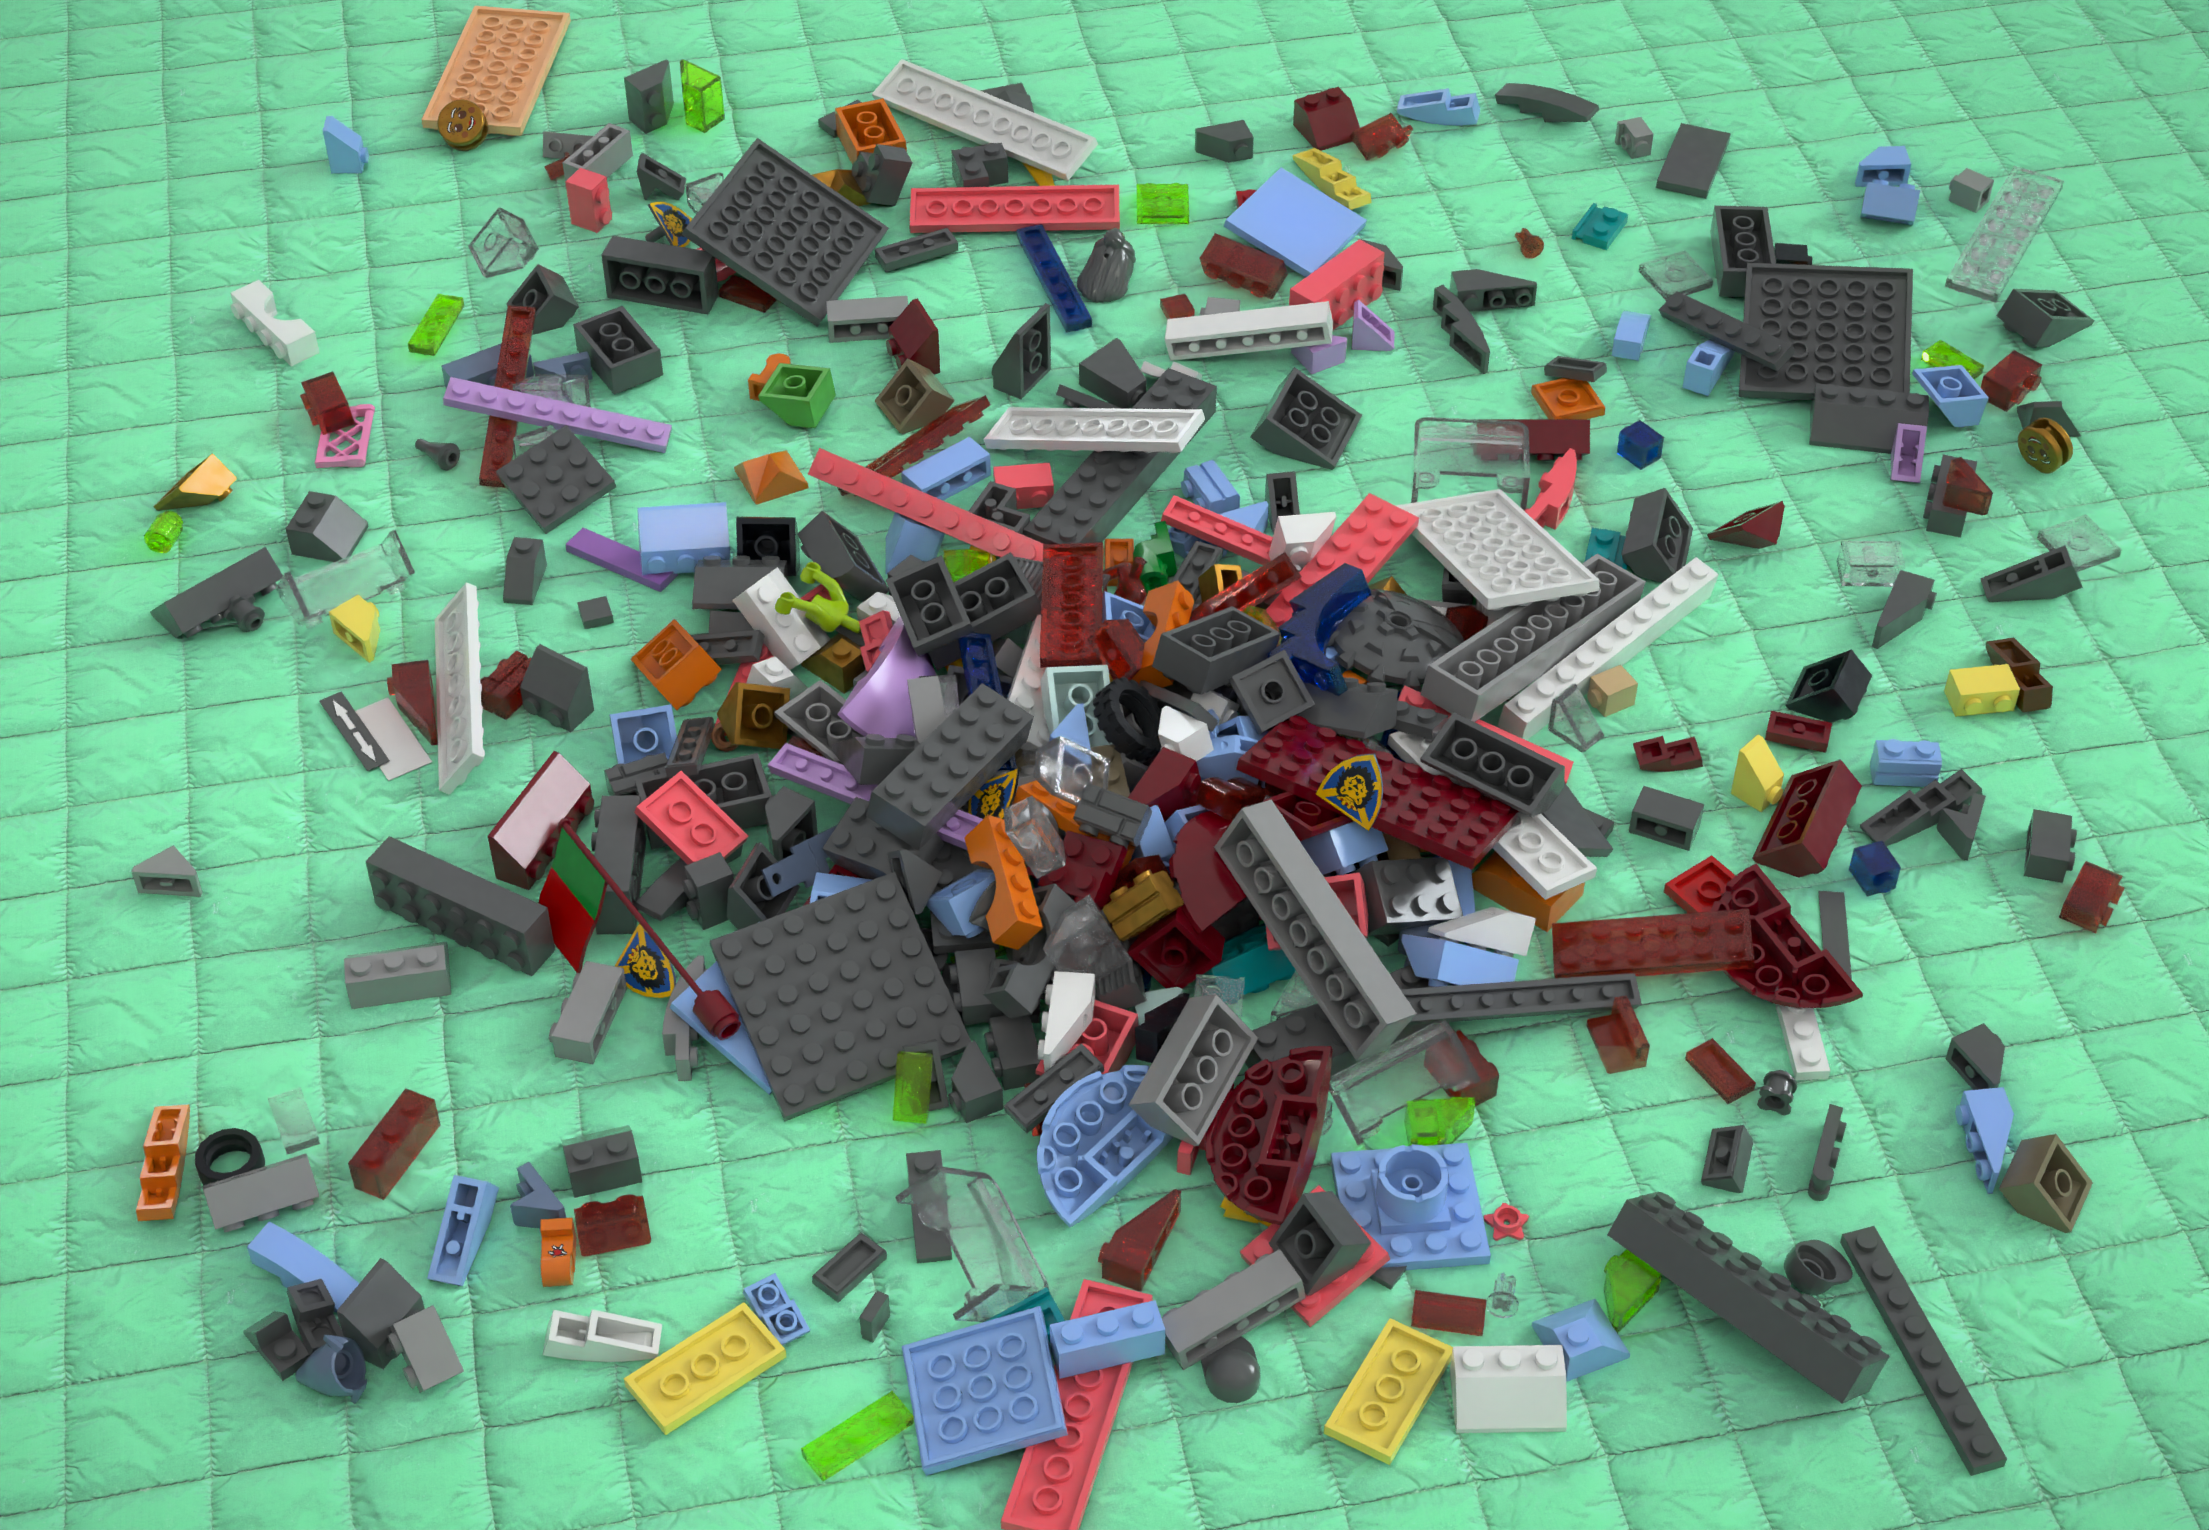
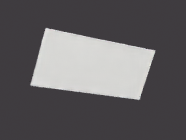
(393, 738)

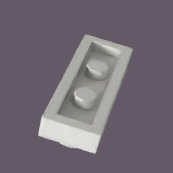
(1803, 1043)

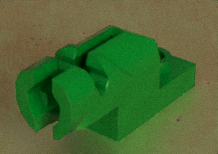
(1158, 557)

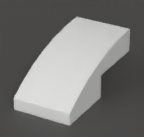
(1156, 371)

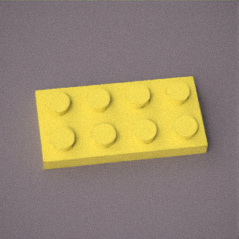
(704, 1368)
(1389, 1391)

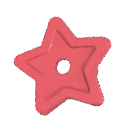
(1510, 1214)

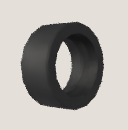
(221, 1143)

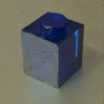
(1640, 444)
(1874, 868)

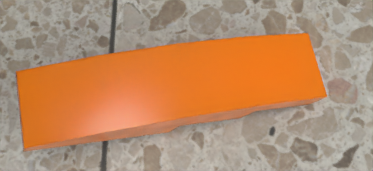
(163, 1163)

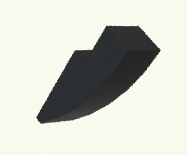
(1157, 1026)

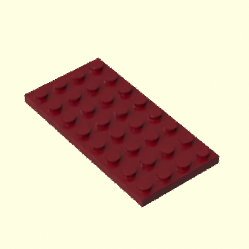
(1415, 803)

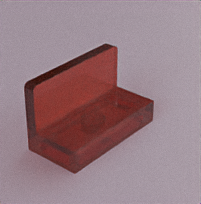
(1619, 1038)

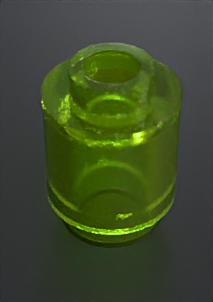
(164, 532)

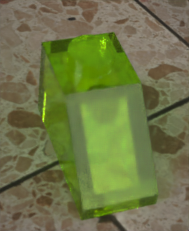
(1628, 1287)

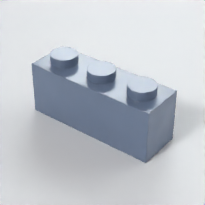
(478, 367)

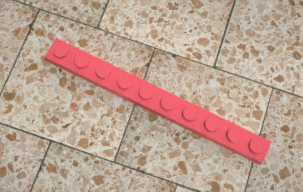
(923, 507)

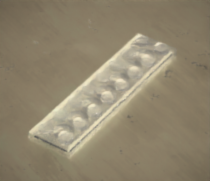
(2004, 234)

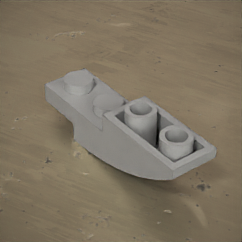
(677, 1033)

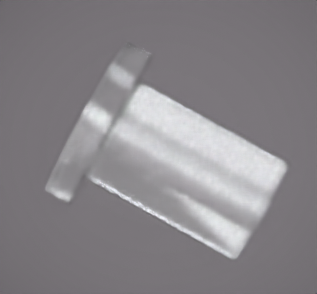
(1502, 1301)

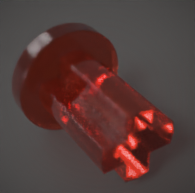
(555, 169)
(1530, 244)

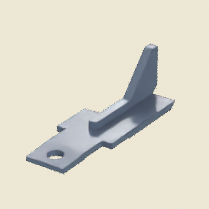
(800, 866)

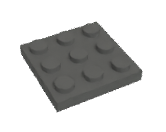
(556, 479)

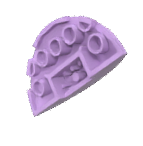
(882, 698)

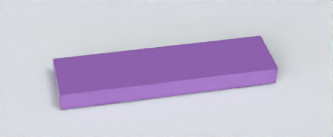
(615, 558)

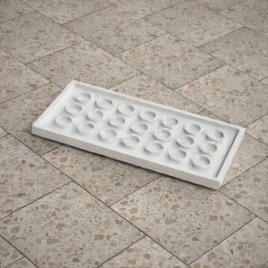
(1498, 550)

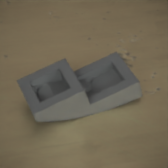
(313, 1313)

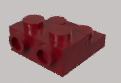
(1089, 868)

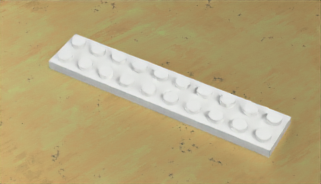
(985, 119)

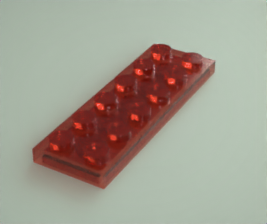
(929, 437)
(1071, 603)
(1654, 944)

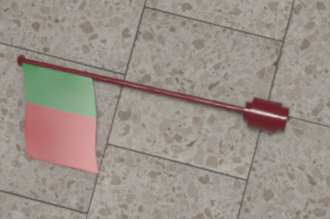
(574, 903)

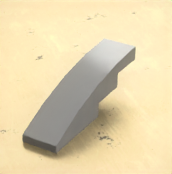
(926, 705)

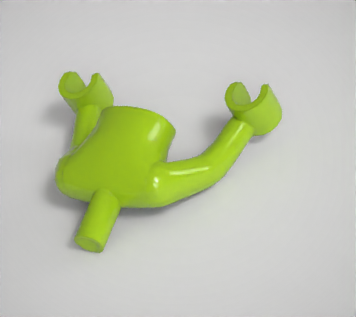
(821, 611)

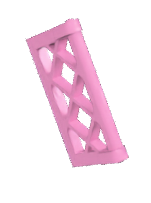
(342, 458)

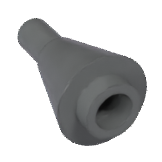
(443, 454)

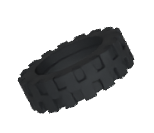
(1117, 728)

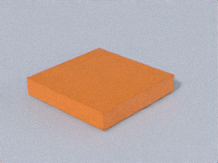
(1568, 399)

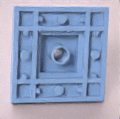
(1415, 1203)

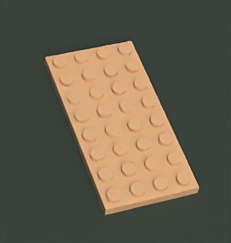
(500, 65)

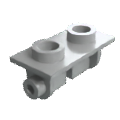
(557, 144)

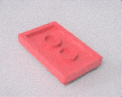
(690, 821)

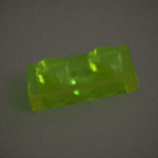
(1943, 354)
(912, 1087)

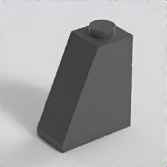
(1113, 375)

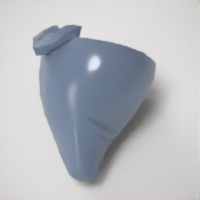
(335, 1369)

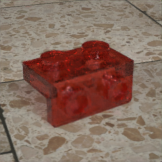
(1380, 136)
(612, 1225)

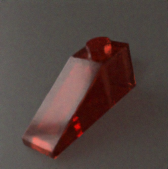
(415, 696)
(1139, 1243)

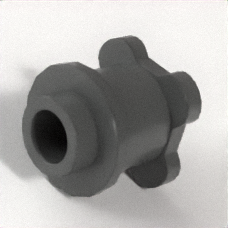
(245, 613)
(1777, 1092)

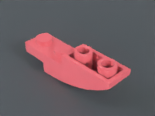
(1556, 492)

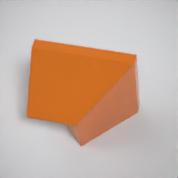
(770, 476)

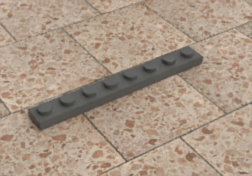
(1520, 998)
(1923, 1351)

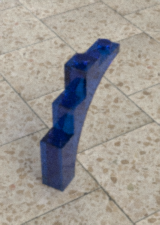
(1313, 622)

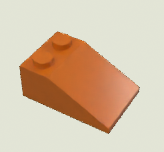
(676, 665)

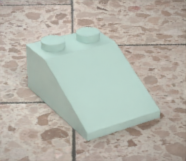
(1073, 685)

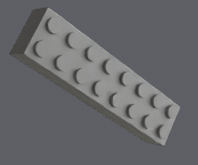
(1314, 930)

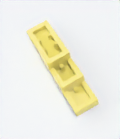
(1329, 177)

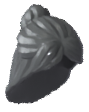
(1107, 268)

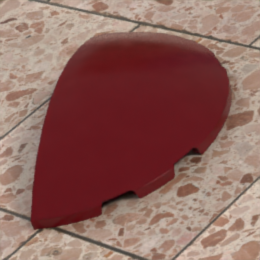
(1202, 875)
(1786, 960)
(1270, 1132)

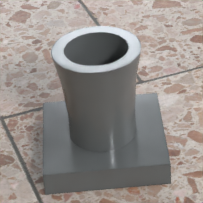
(1271, 692)

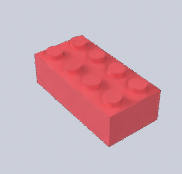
(1343, 280)

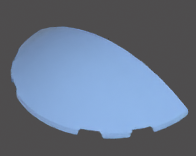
(1095, 1143)

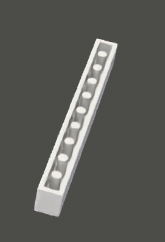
(1611, 646)

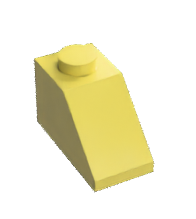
(357, 625)
(1757, 775)

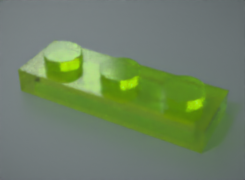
(436, 324)
(857, 1436)

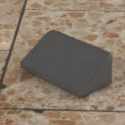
(1727, 1158)

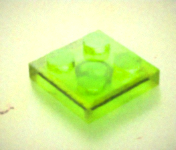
(1162, 203)

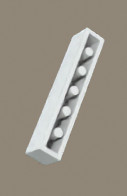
(1249, 331)

